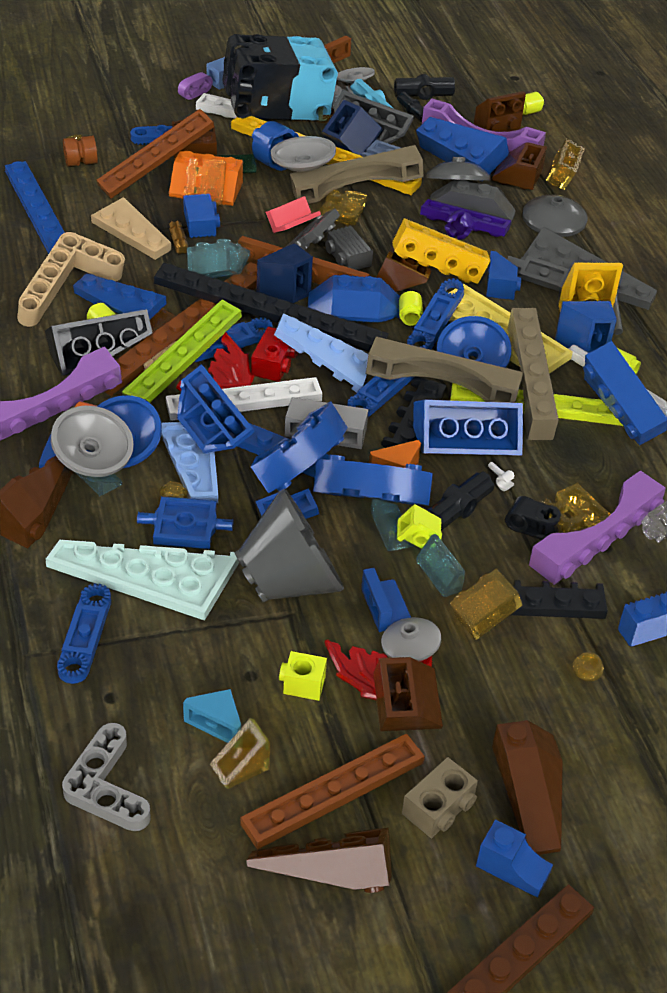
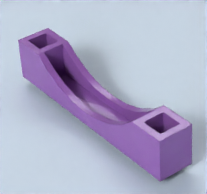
(446, 112)
(92, 376)
(562, 553)

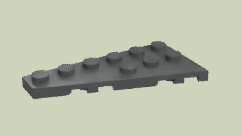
(564, 253)

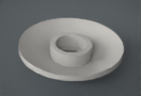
(353, 74)
(411, 638)

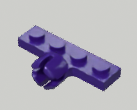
(464, 221)

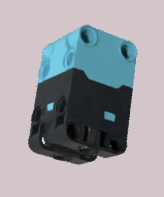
(278, 77)

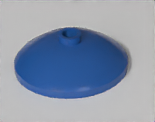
(477, 338)
(141, 420)

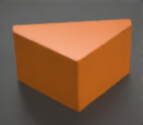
(397, 455)

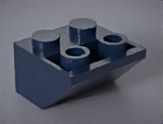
(351, 128)
(285, 274)

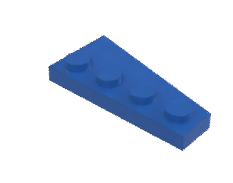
(118, 296)

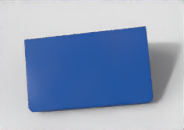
(383, 600)

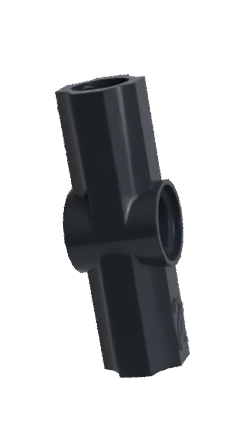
(435, 86)
(462, 499)

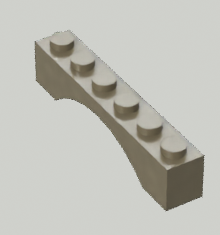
(396, 165)
(396, 360)
(539, 400)

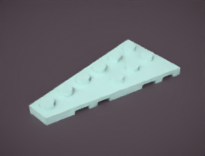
(152, 573)

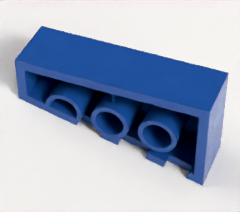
(454, 140)
(624, 393)

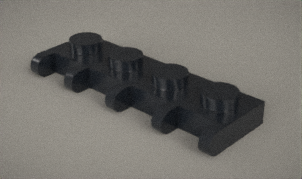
(404, 431)
(561, 602)

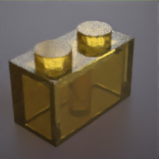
(565, 164)
(486, 603)

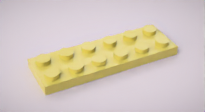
(477, 305)

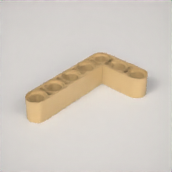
(68, 252)

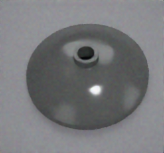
(458, 170)
(556, 214)

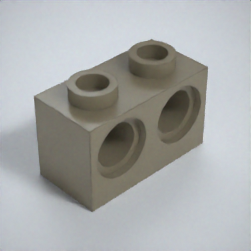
(436, 794)

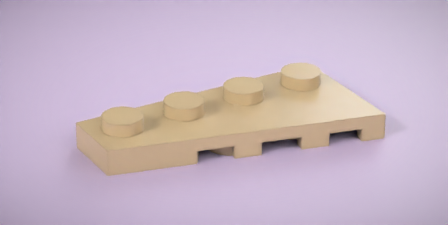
(132, 227)

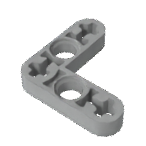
(96, 786)

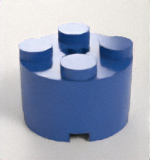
(266, 138)

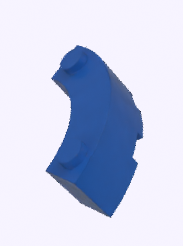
(288, 459)
(371, 480)

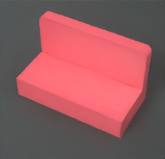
(290, 215)

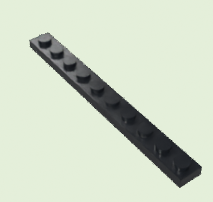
(264, 305)

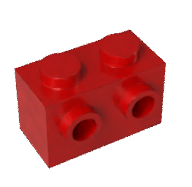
(271, 357)

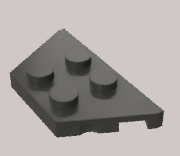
(314, 231)

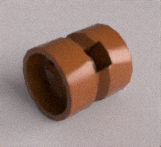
(80, 151)

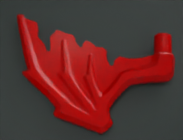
(229, 369)
(360, 667)

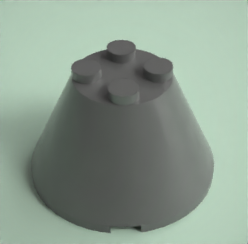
(285, 555)

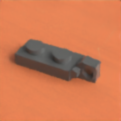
(540, 272)

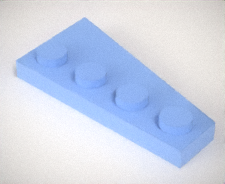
(324, 349)
(193, 466)

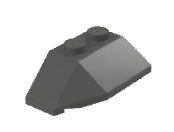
(393, 122)
(475, 197)

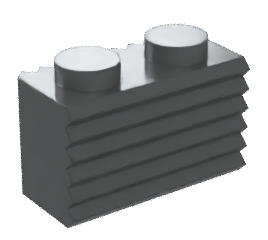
(349, 248)

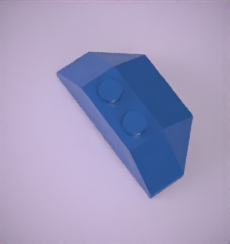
(355, 298)
(210, 414)

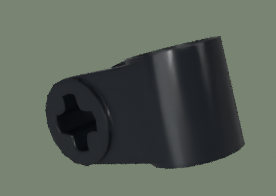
(532, 517)

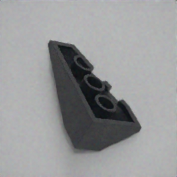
(76, 339)

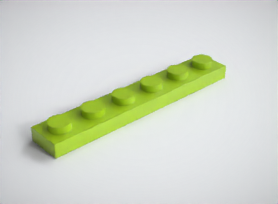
(184, 352)

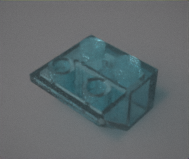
(217, 259)

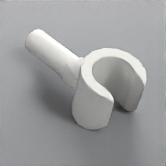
(504, 478)

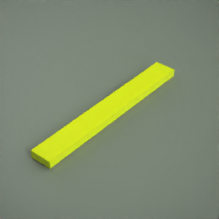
(567, 406)

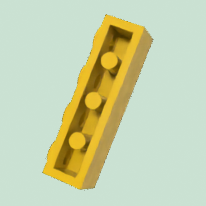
(440, 251)

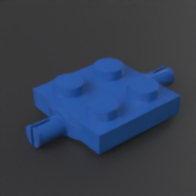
(185, 522)

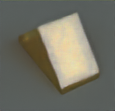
(243, 756)

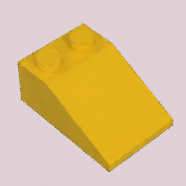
(591, 282)

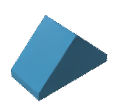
(213, 714)

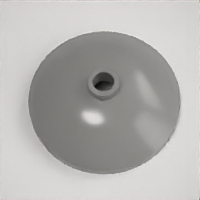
(303, 153)
(92, 430)

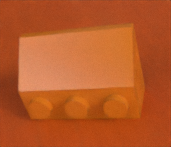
(232, 182)

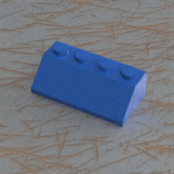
(469, 427)

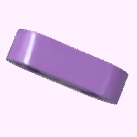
(195, 85)

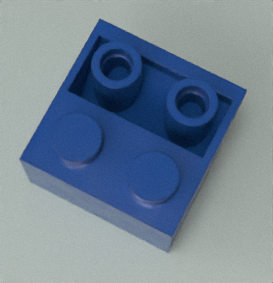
(586, 324)

